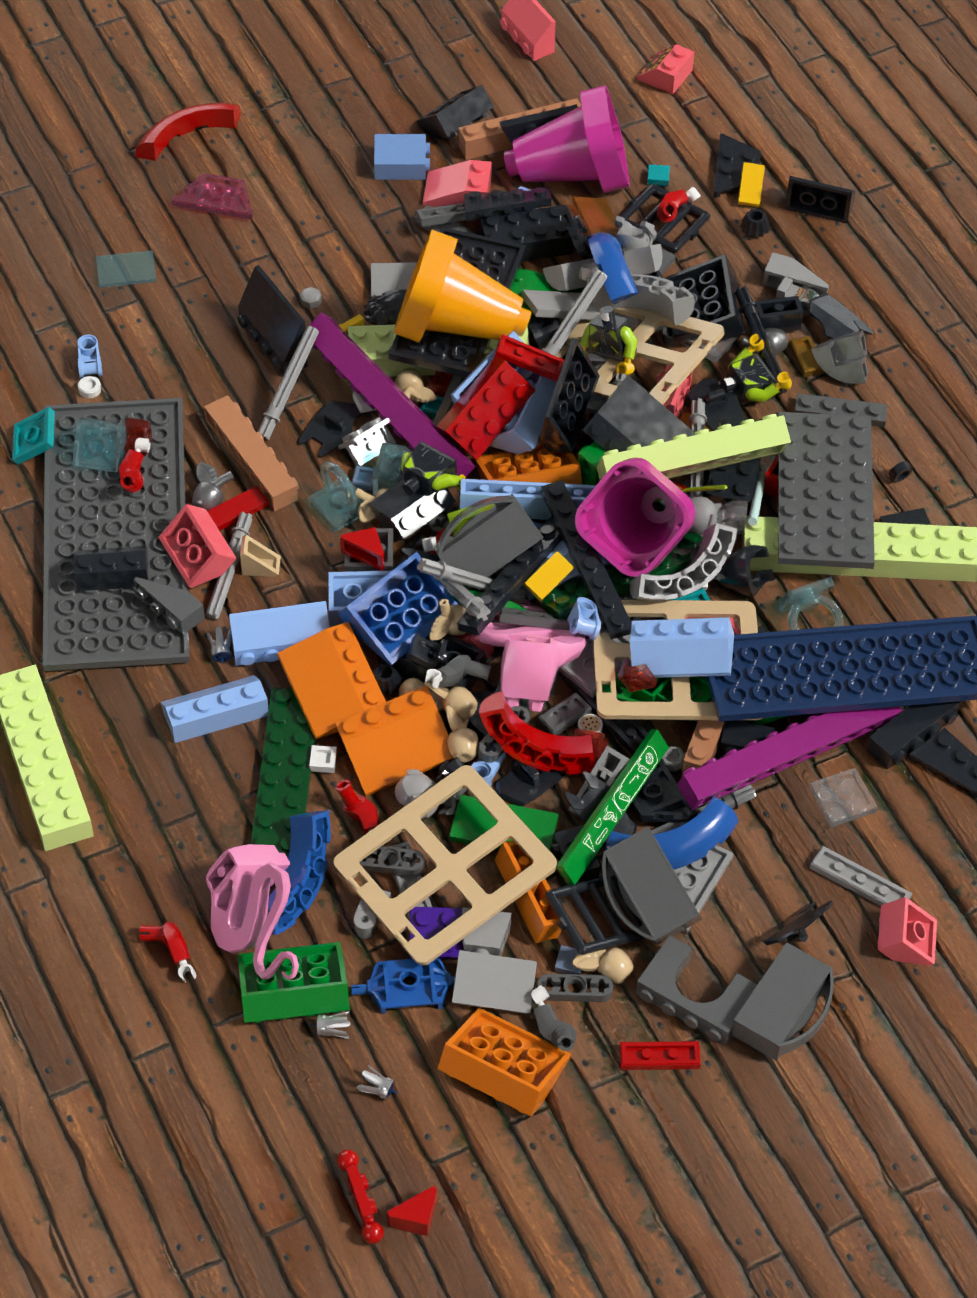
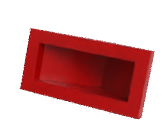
(364, 546)
(414, 1214)

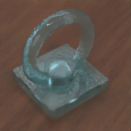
(337, 500)
(808, 597)

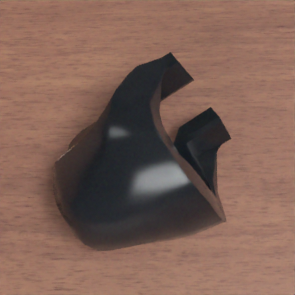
(736, 573)

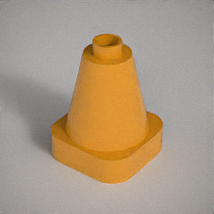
(456, 297)

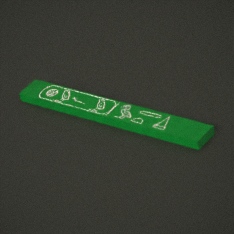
(612, 807)

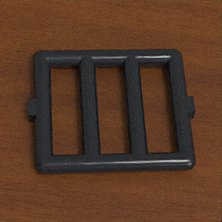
(690, 233)
(592, 887)

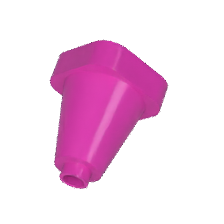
(574, 146)
(623, 523)

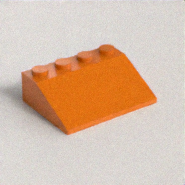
(530, 467)
(330, 678)
(395, 738)
(503, 1061)

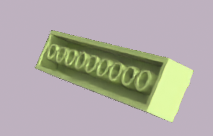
(899, 552)

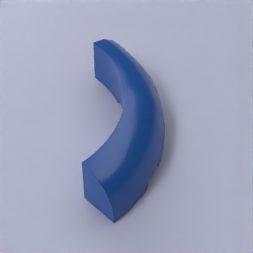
(610, 260)
(695, 838)
(307, 865)

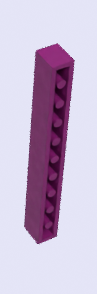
(382, 391)
(779, 752)

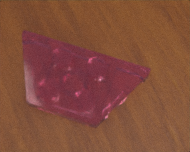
(217, 196)

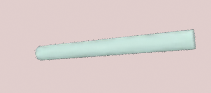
(757, 498)

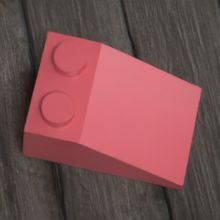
(450, 183)

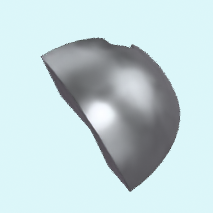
(844, 357)

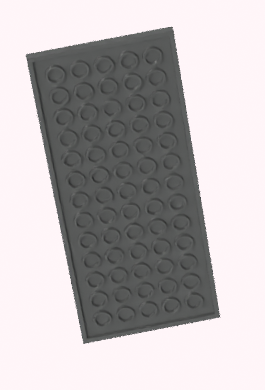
(95, 512)

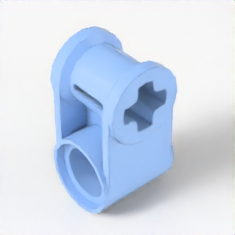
(89, 356)
(584, 618)

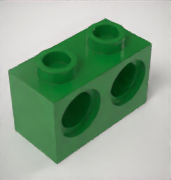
(589, 458)

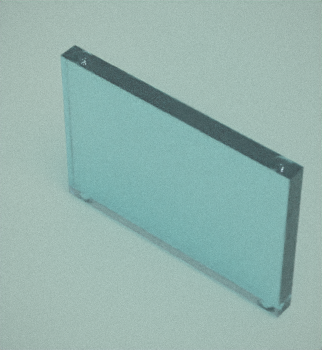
(126, 269)

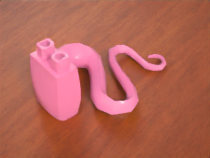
(531, 657)
(240, 884)

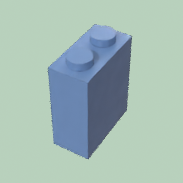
(401, 157)

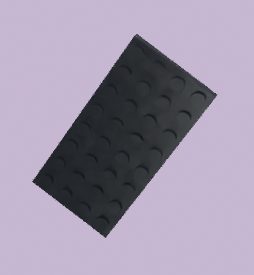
(456, 352)

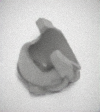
(632, 237)
(705, 514)
(413, 786)

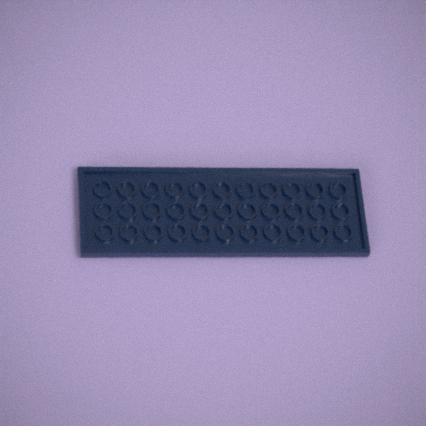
(848, 668)

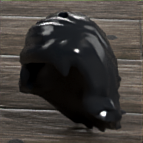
(385, 307)

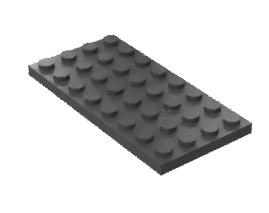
(826, 492)

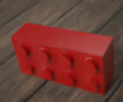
(486, 408)

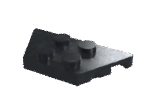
(522, 125)
(730, 164)
(578, 232)
(661, 799)

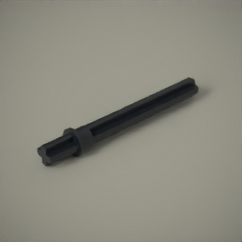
(748, 308)

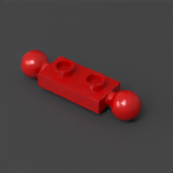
(372, 1231)

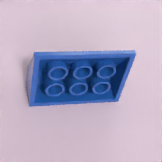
(397, 610)

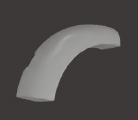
(638, 260)
(654, 295)
(707, 563)

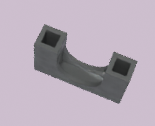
(659, 987)

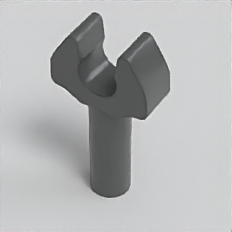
(450, 804)

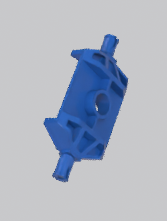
(390, 992)

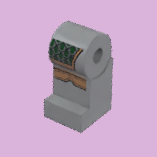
(788, 289)
(366, 920)

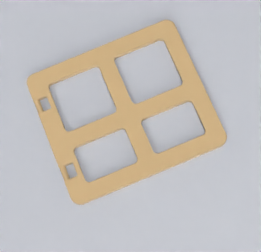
(682, 363)
(682, 706)
(449, 867)

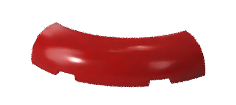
(184, 122)
(532, 745)

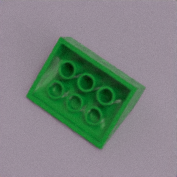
(314, 990)

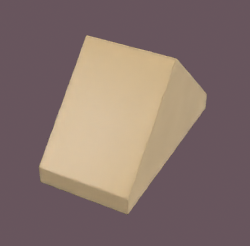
(258, 559)

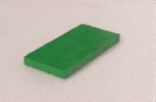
(474, 820)

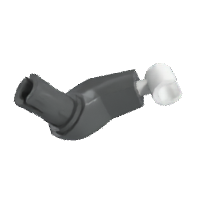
(456, 670)
(552, 1028)

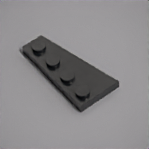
(507, 201)
(949, 758)

